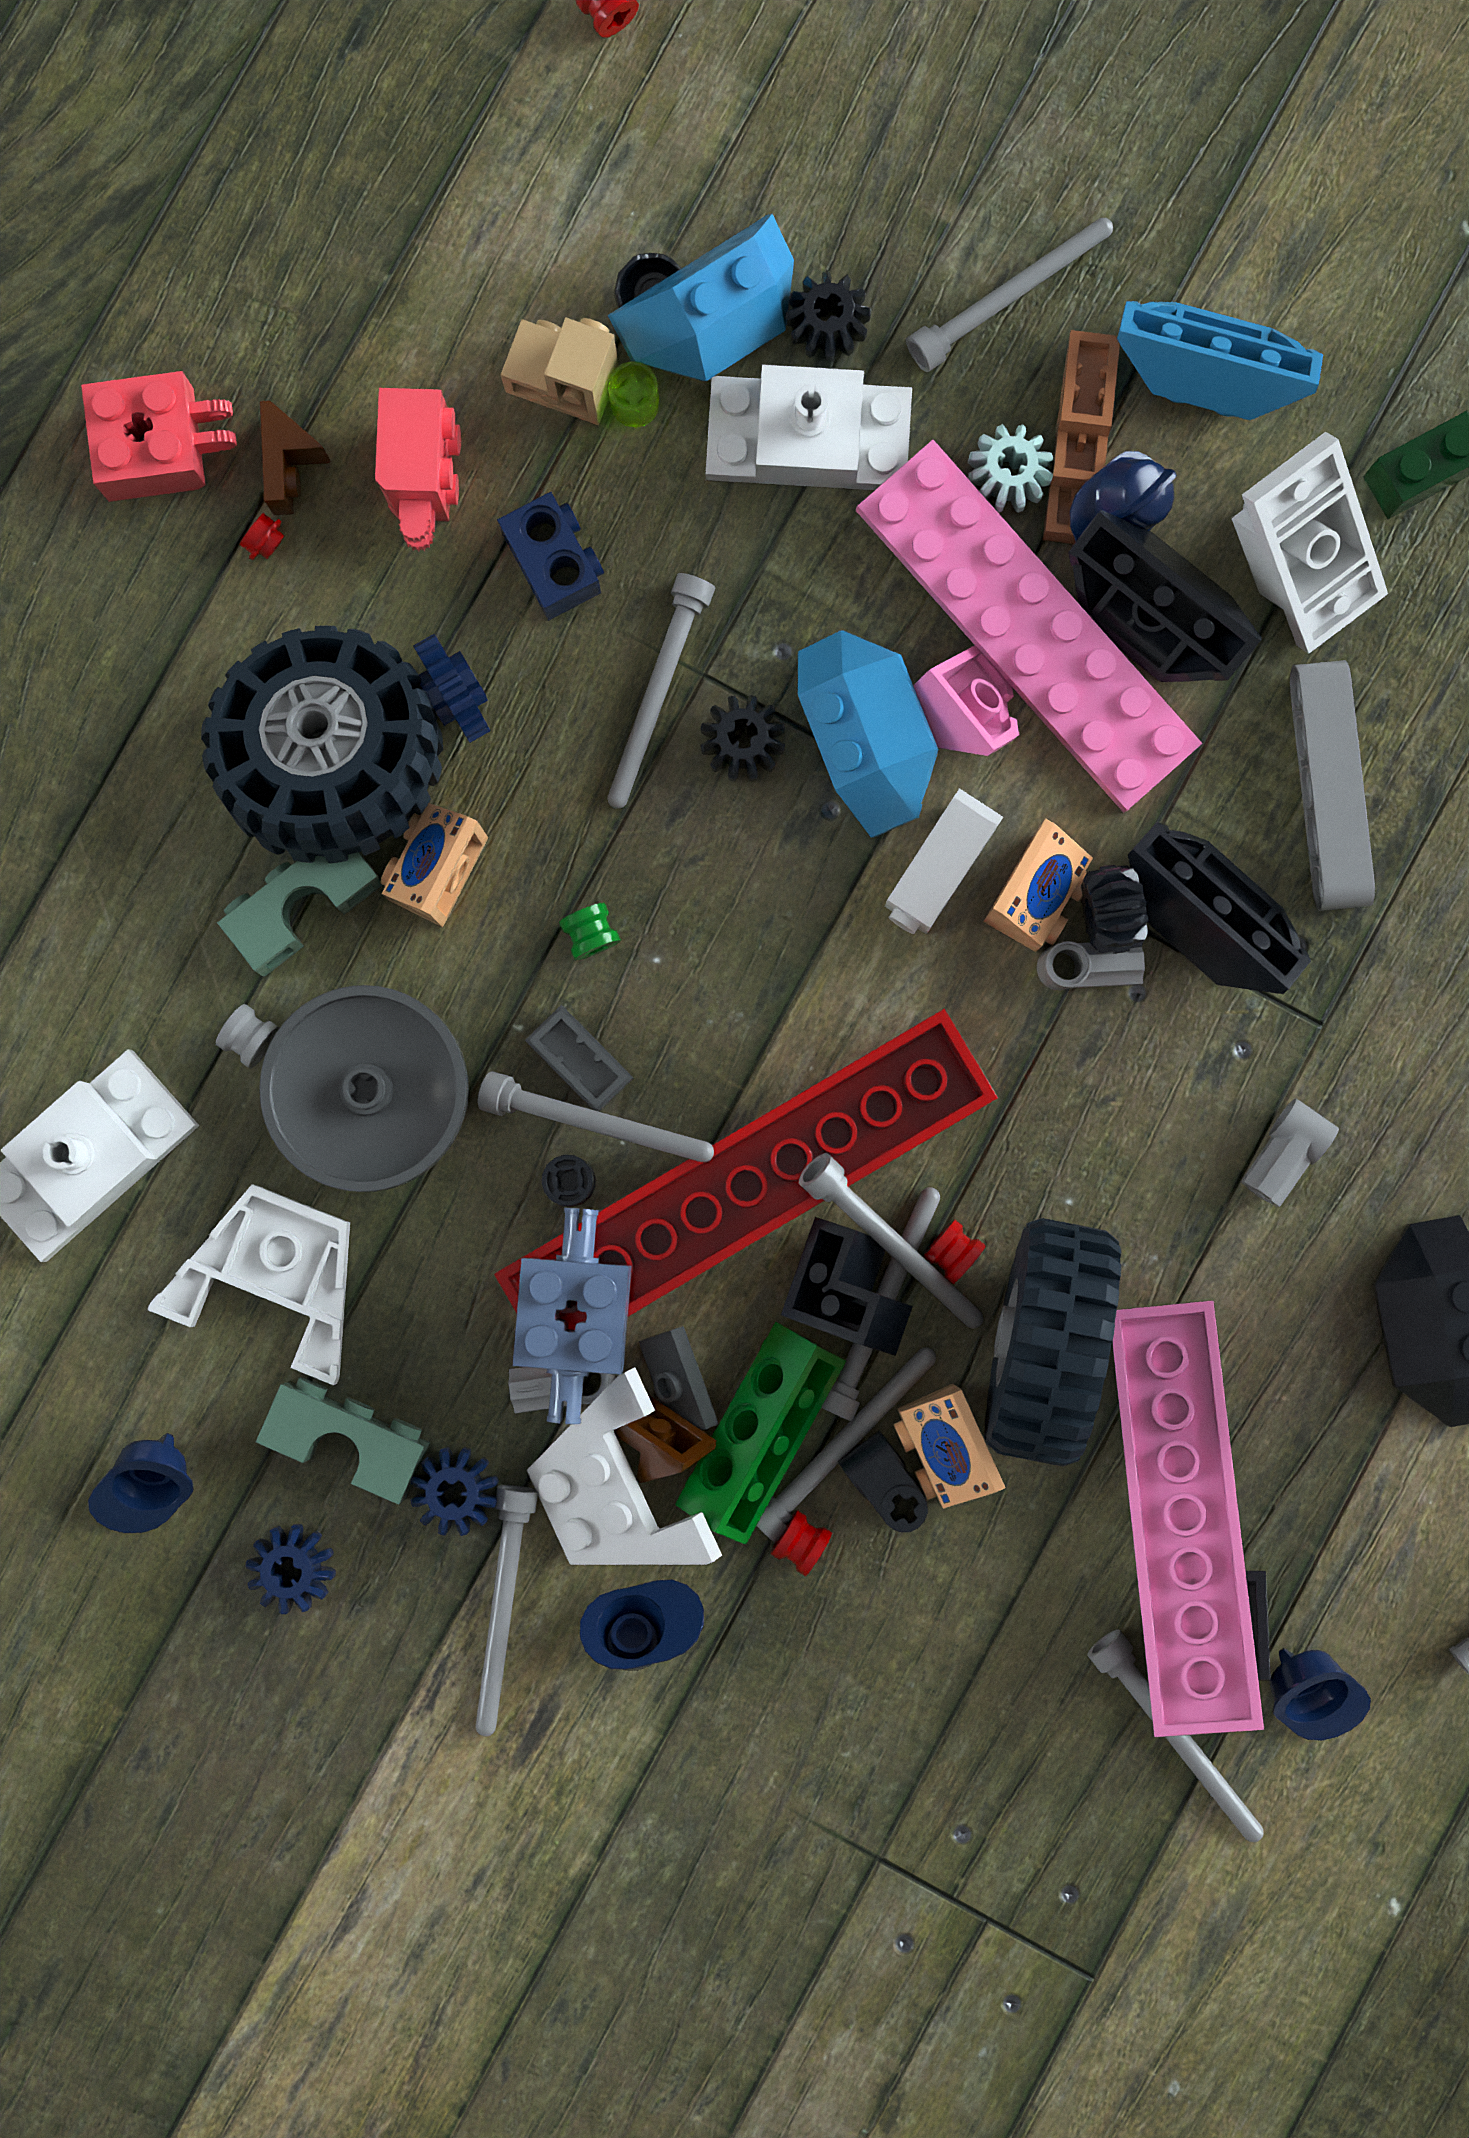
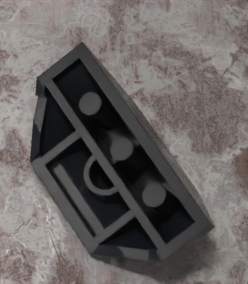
(1158, 604)
(1216, 913)
(1426, 1316)

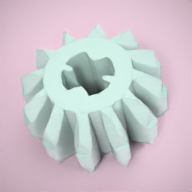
(1019, 454)

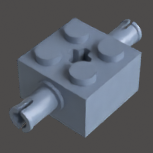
(544, 1338)

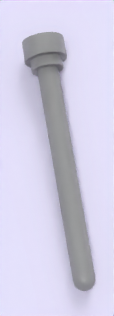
(931, 344)
(690, 597)
(502, 1095)
(826, 1180)
(843, 1394)
(514, 1508)
(778, 1511)
(1114, 1656)

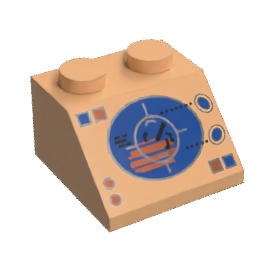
(434, 863)
(1040, 888)
(949, 1448)

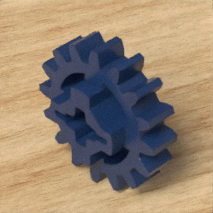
(452, 688)

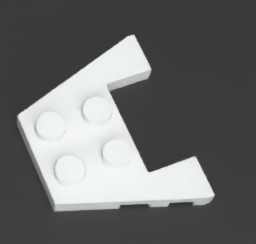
(278, 1254)
(597, 1498)

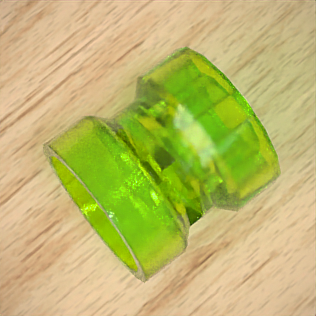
(632, 383)

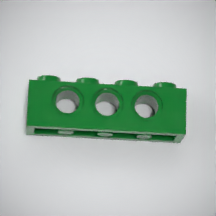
(760, 1433)

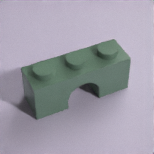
(261, 922)
(386, 1452)

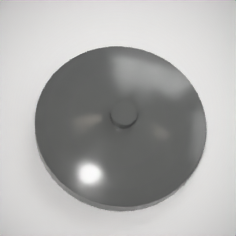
(363, 1088)

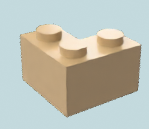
(562, 366)

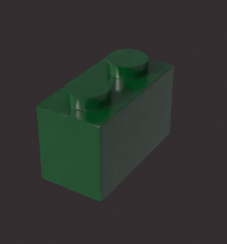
(1421, 466)

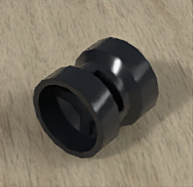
(575, 1184)

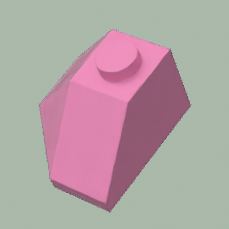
(967, 704)

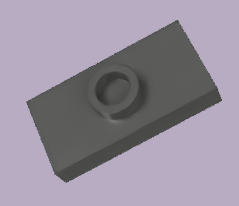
(579, 1059)
(678, 1377)

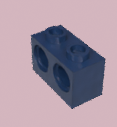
(542, 559)

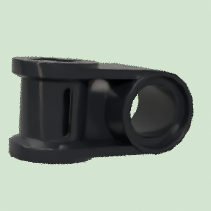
(882, 1475)

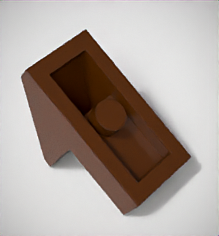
(283, 446)
(665, 1442)

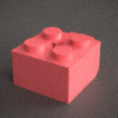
(168, 417)
(415, 460)

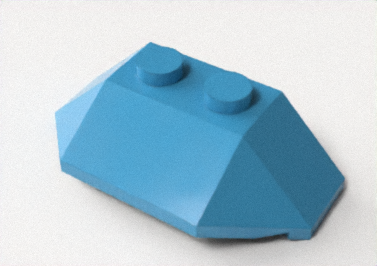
(713, 306)
(1216, 359)
(867, 728)

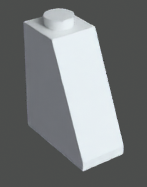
(942, 863)

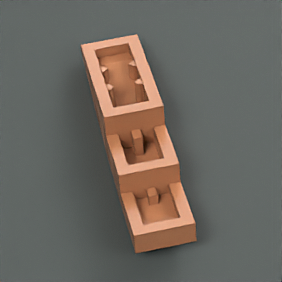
(1081, 425)

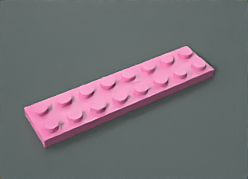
(1028, 626)
(1185, 1521)

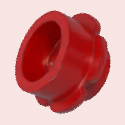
(262, 537)

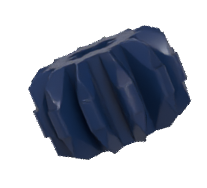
(457, 1509)
(277, 1580)

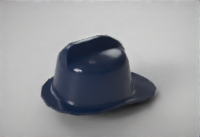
(1127, 488)
(142, 1487)
(642, 1625)
(1316, 1695)

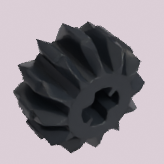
(816, 303)
(760, 745)
(1114, 909)

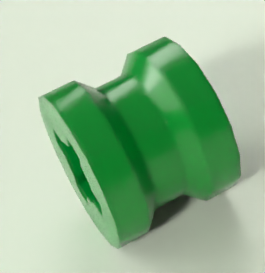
(589, 931)

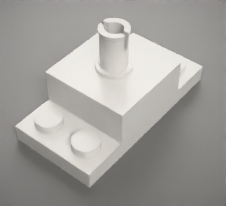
(807, 428)
(1311, 543)
(87, 1153)

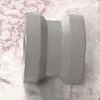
(246, 1036)

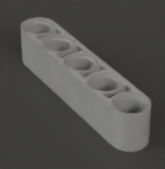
(1332, 785)

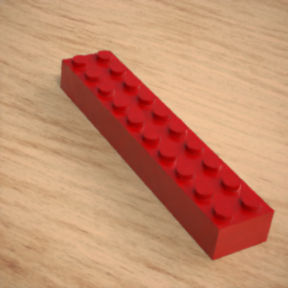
(752, 1182)

